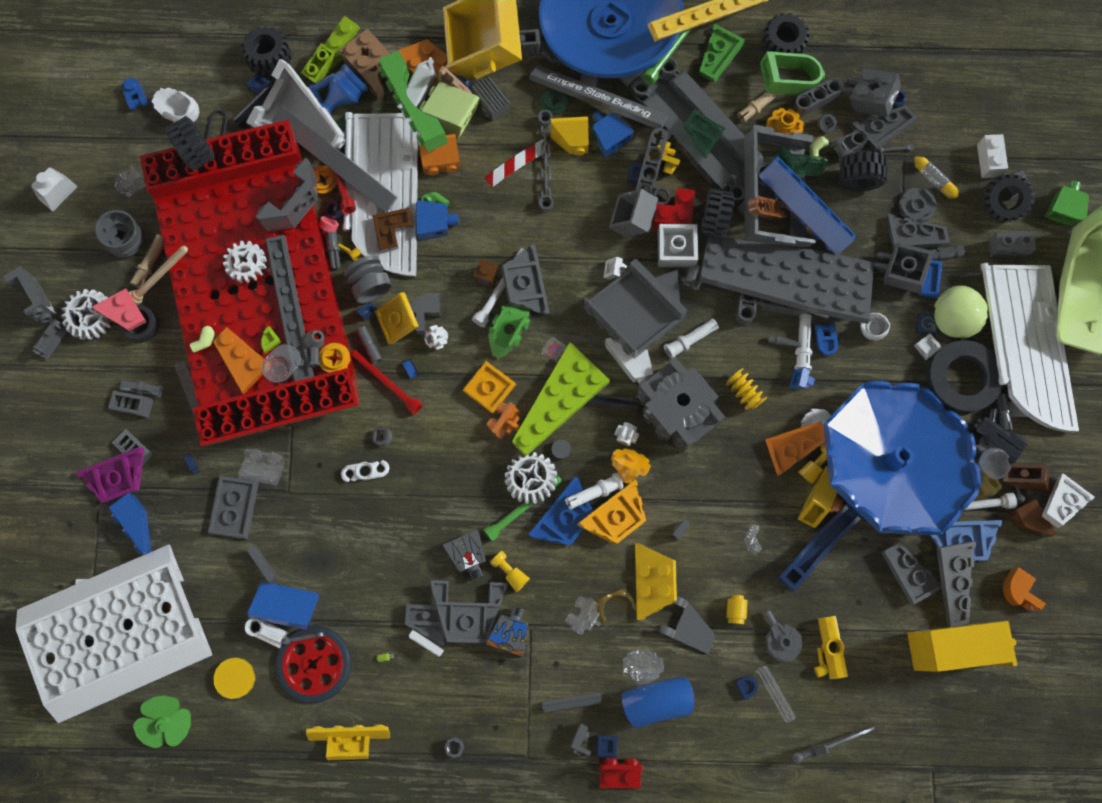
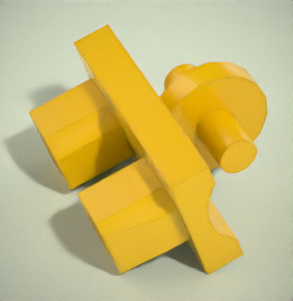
(671, 162)

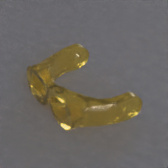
(602, 601)

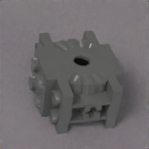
(661, 409)

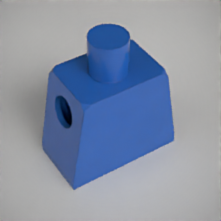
(610, 132)
(433, 220)

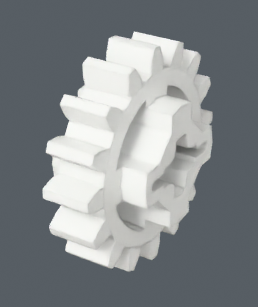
(241, 269)

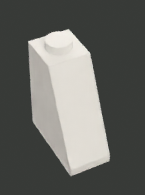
(636, 369)

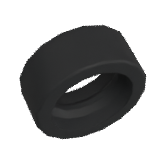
(149, 333)

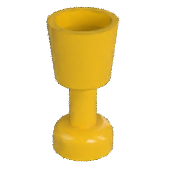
(812, 469)
(515, 577)

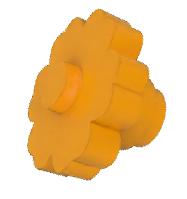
(785, 121)
(630, 464)

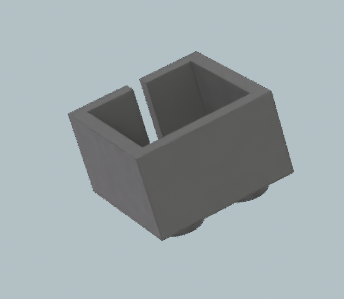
(633, 213)

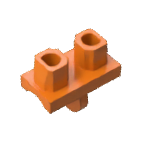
(507, 421)

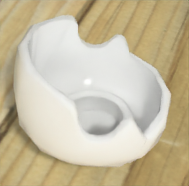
(876, 328)

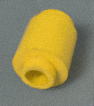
(736, 609)

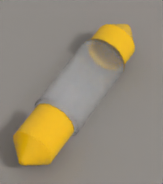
(936, 177)

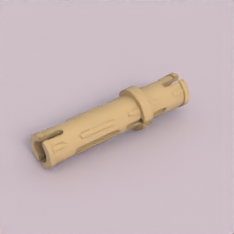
(755, 107)
(146, 265)

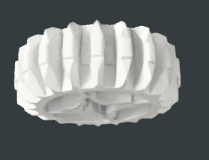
(81, 305)
(543, 485)

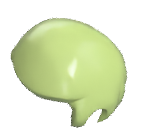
(960, 312)

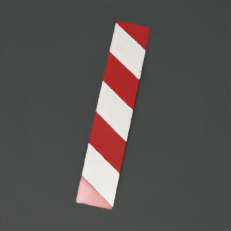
(516, 162)

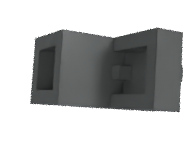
(425, 307)

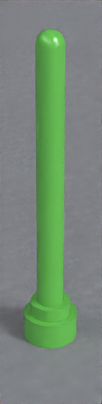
(651, 74)
(494, 530)

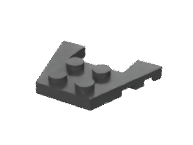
(467, 620)

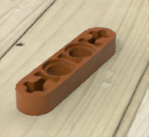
(767, 208)

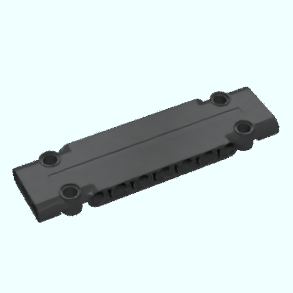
(678, 96)

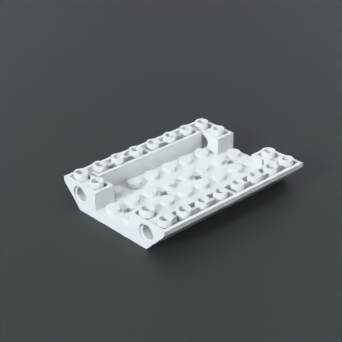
(119, 657)

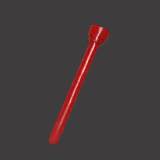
(347, 204)
(413, 405)

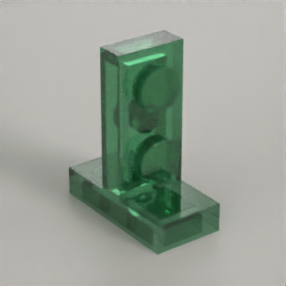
(803, 164)

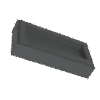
(262, 564)

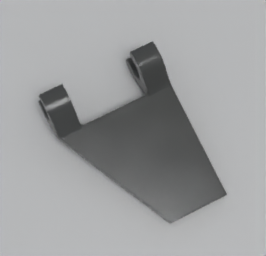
(690, 628)

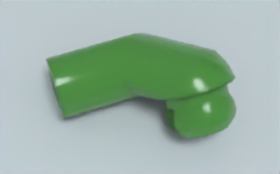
(435, 197)

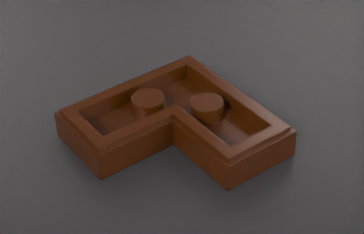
(387, 224)

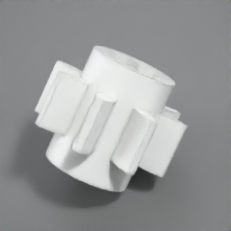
(436, 337)
(626, 434)

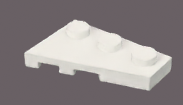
(1065, 501)

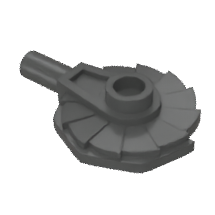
(782, 641)

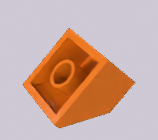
(442, 158)

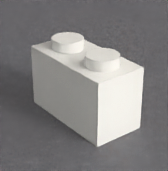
(992, 156)

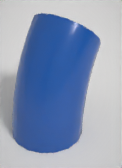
(658, 701)

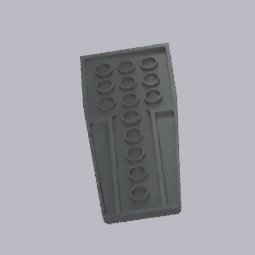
(791, 276)

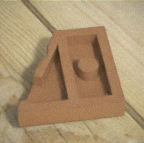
(448, 78)

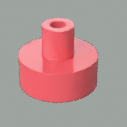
(328, 225)

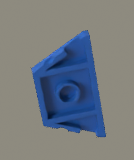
(560, 522)

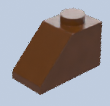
(1028, 476)
(1029, 519)

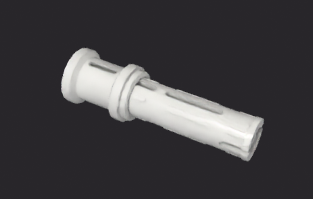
(683, 343)
(804, 352)
(602, 488)

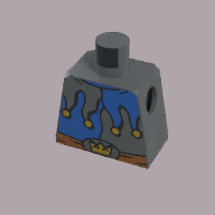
(510, 633)

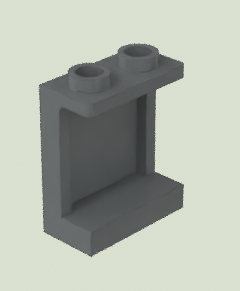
(24, 282)

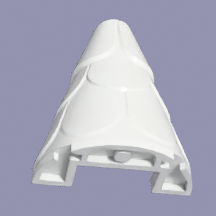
(298, 99)

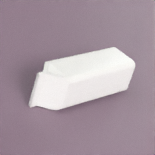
(420, 82)

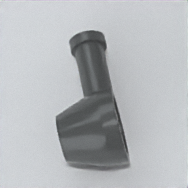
(314, 346)

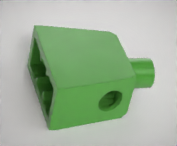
(1069, 205)

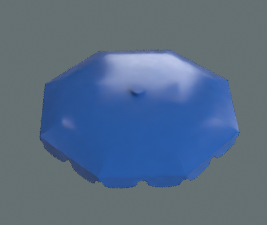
(901, 458)

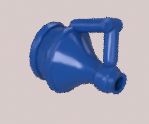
(343, 89)

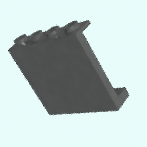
(635, 310)

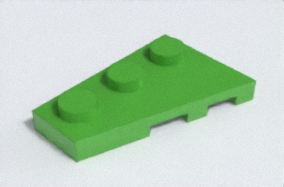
(720, 52)

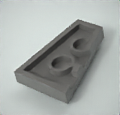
(911, 575)

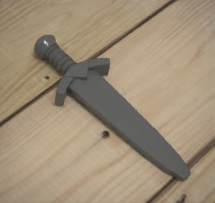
(817, 750)

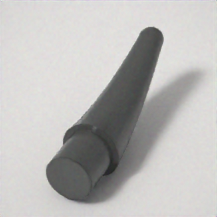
(777, 340)

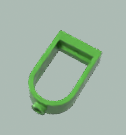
(771, 77)

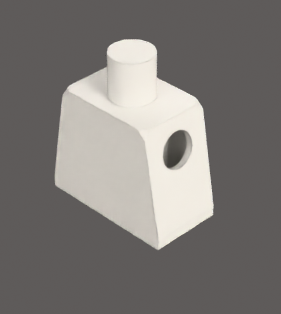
(52, 188)

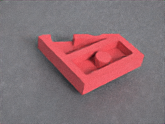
(121, 310)

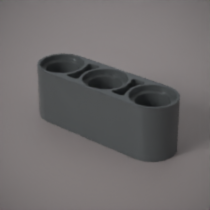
(823, 92)

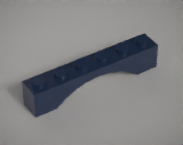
(818, 547)

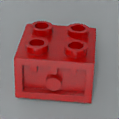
(620, 774)

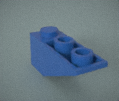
(133, 518)

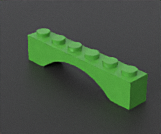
(427, 127)

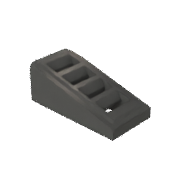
(142, 407)
(147, 453)

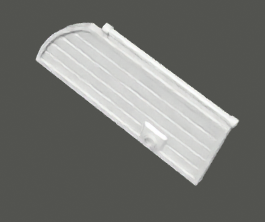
(389, 153)
(1026, 344)

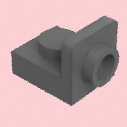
(580, 737)

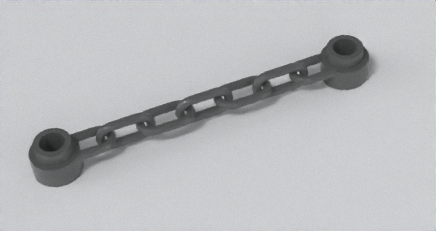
(545, 198)

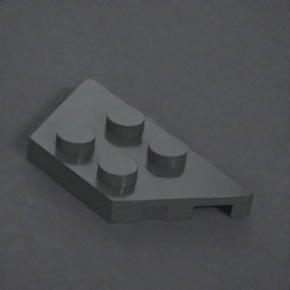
(525, 282)

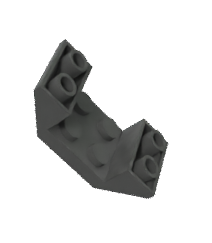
(295, 208)

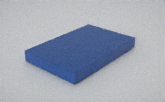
(283, 605)

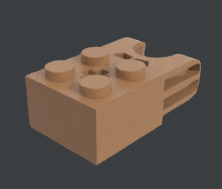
(362, 57)

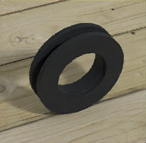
(977, 355)

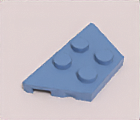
(979, 531)

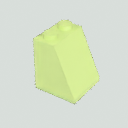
(451, 107)

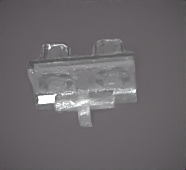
(587, 616)

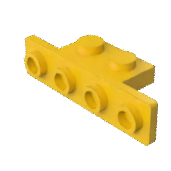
(347, 742)

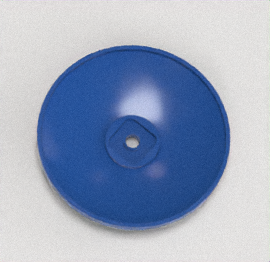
(590, 45)

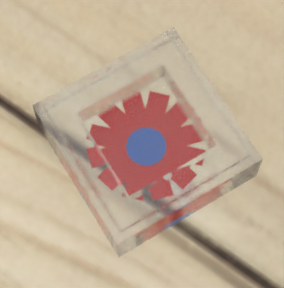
(554, 349)

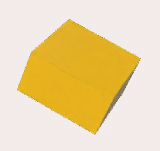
(481, 36)
(962, 647)

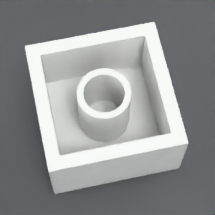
(677, 245)

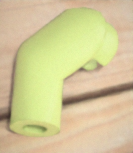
(820, 142)

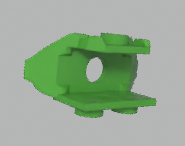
(501, 342)

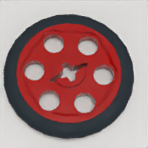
(318, 692)

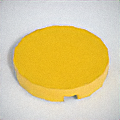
(234, 678)

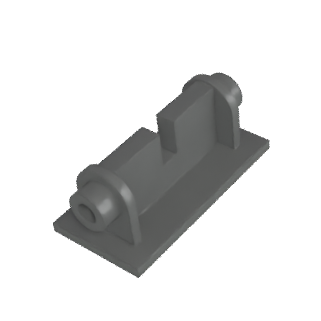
(50, 339)

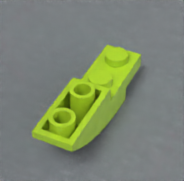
(328, 54)

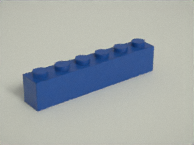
(807, 206)

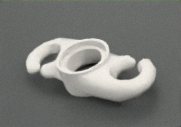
(373, 471)

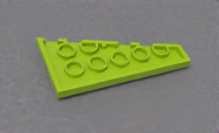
(565, 392)

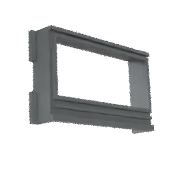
(795, 144)

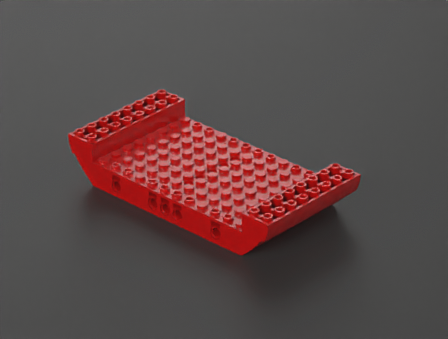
(208, 215)

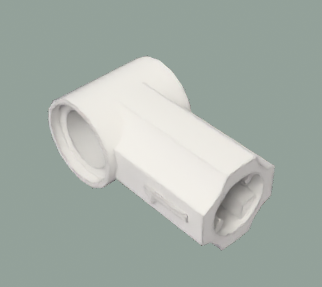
(267, 632)

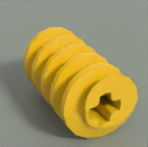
(745, 390)

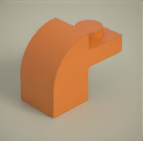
(1017, 587)

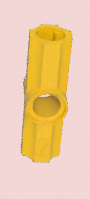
(835, 661)

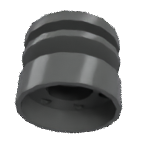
(115, 225)
(367, 279)

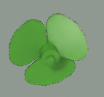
(167, 722)

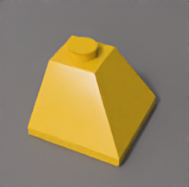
(571, 134)

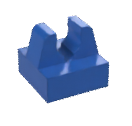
(801, 379)

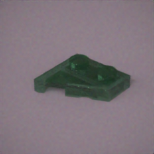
(703, 132)

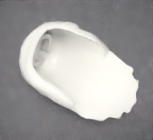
(175, 105)

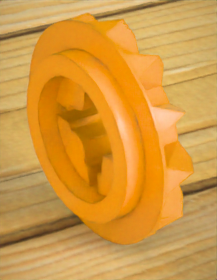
(325, 172)
(328, 352)

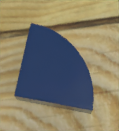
(366, 311)

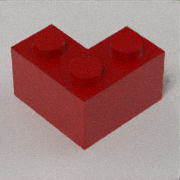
(678, 213)

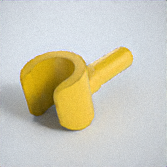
(355, 254)
(821, 670)

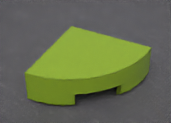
(269, 340)

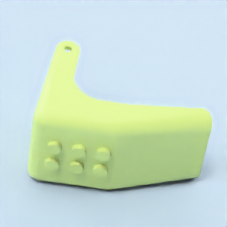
(1081, 287)

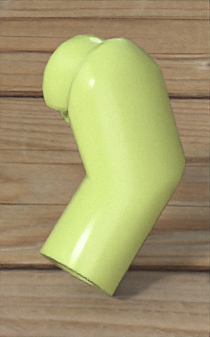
(205, 339)

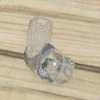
(751, 540)

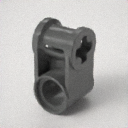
(847, 145)

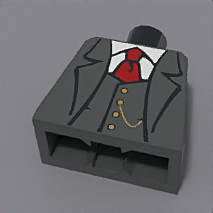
(467, 553)

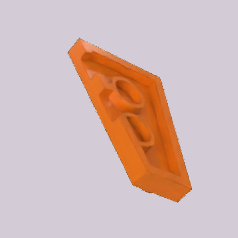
(240, 359)
(794, 445)

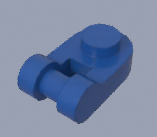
(132, 89)
(826, 344)

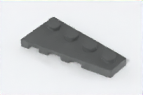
(955, 574)

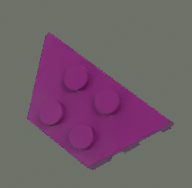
(115, 476)

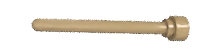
(137, 295)

